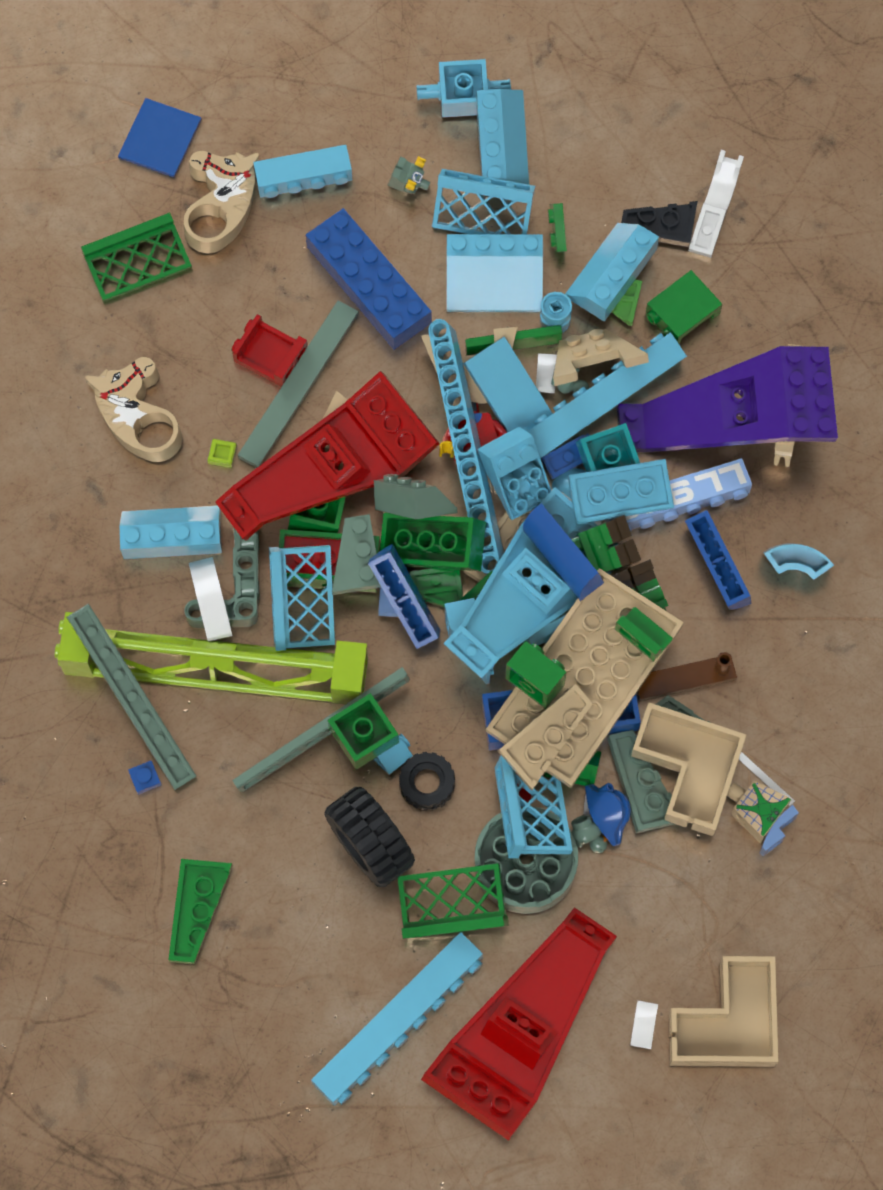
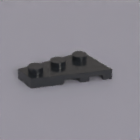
(670, 223)

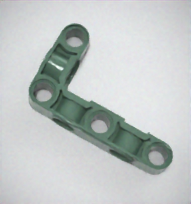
(245, 583)

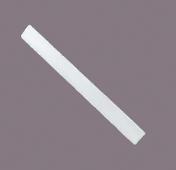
(760, 774)

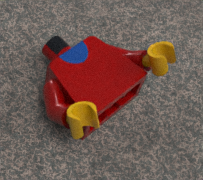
(487, 428)

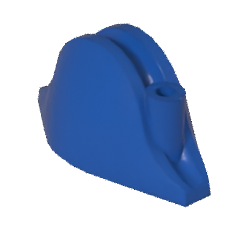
(608, 810)

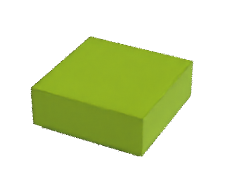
(222, 453)

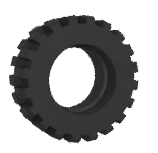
(369, 836)

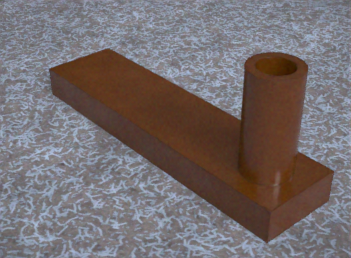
(688, 677)

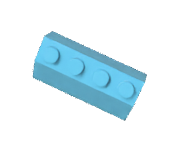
(502, 134)
(613, 269)
(170, 532)

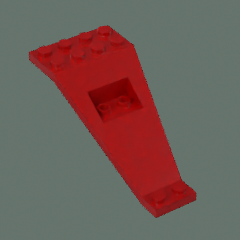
(368, 433)
(512, 1042)

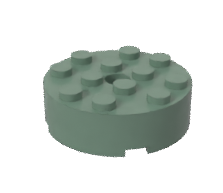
(526, 886)

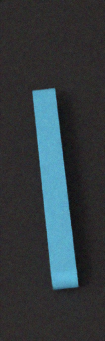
(466, 435)

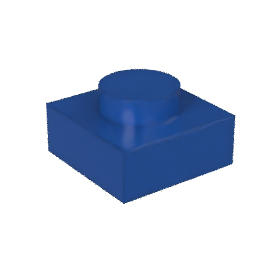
(144, 777)

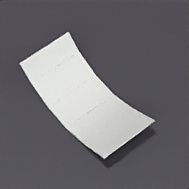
(545, 370)
(644, 1024)

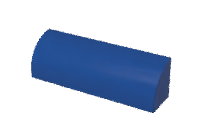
(561, 552)
(718, 561)
(404, 596)

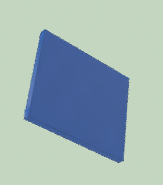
(159, 137)

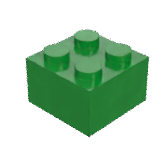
(319, 518)
(536, 674)
(363, 731)

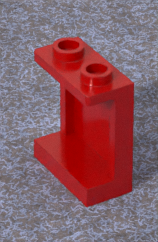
(268, 351)

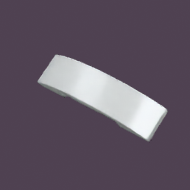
(210, 599)

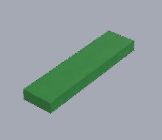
(523, 339)

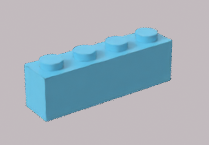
(303, 171)

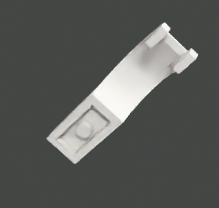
(715, 205)

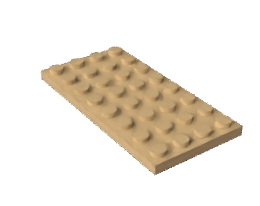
(601, 666)

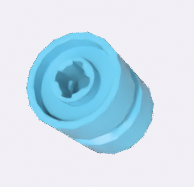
(556, 310)

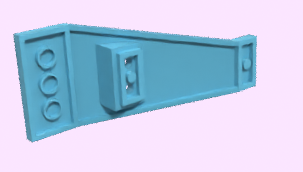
(513, 605)

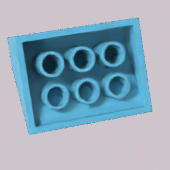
(494, 272)

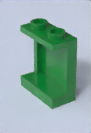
(683, 306)

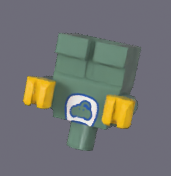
(408, 176)

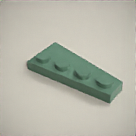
(640, 784)

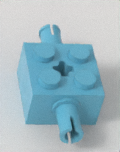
(459, 86)

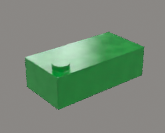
(435, 541)

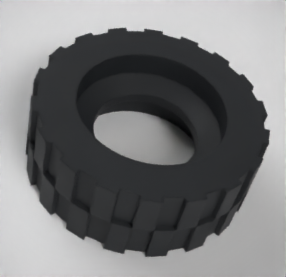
(422, 800)

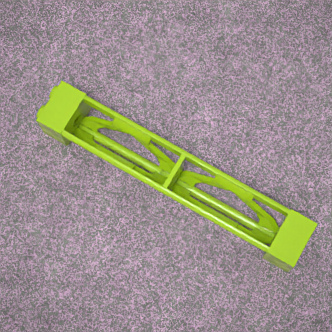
(345, 666)

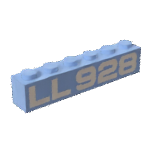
(697, 491)

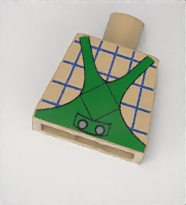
(757, 807)

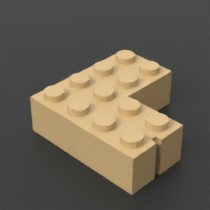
(702, 755)
(738, 1032)

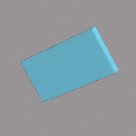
(507, 386)
(620, 491)

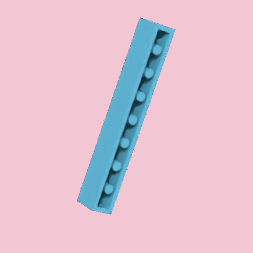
(604, 394)
(397, 1018)

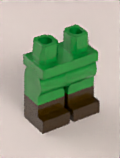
(595, 544)
(643, 581)

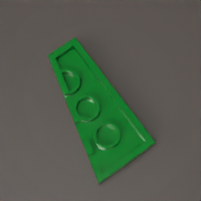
(195, 905)

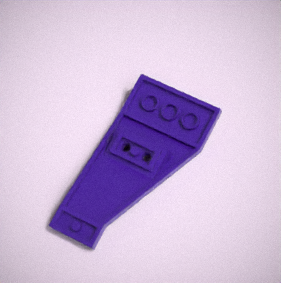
(782, 399)

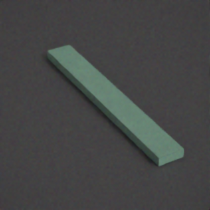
(298, 384)
(131, 696)
(314, 734)

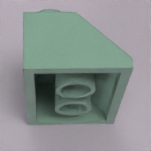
(410, 498)

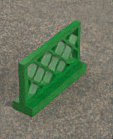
(133, 237)
(458, 923)

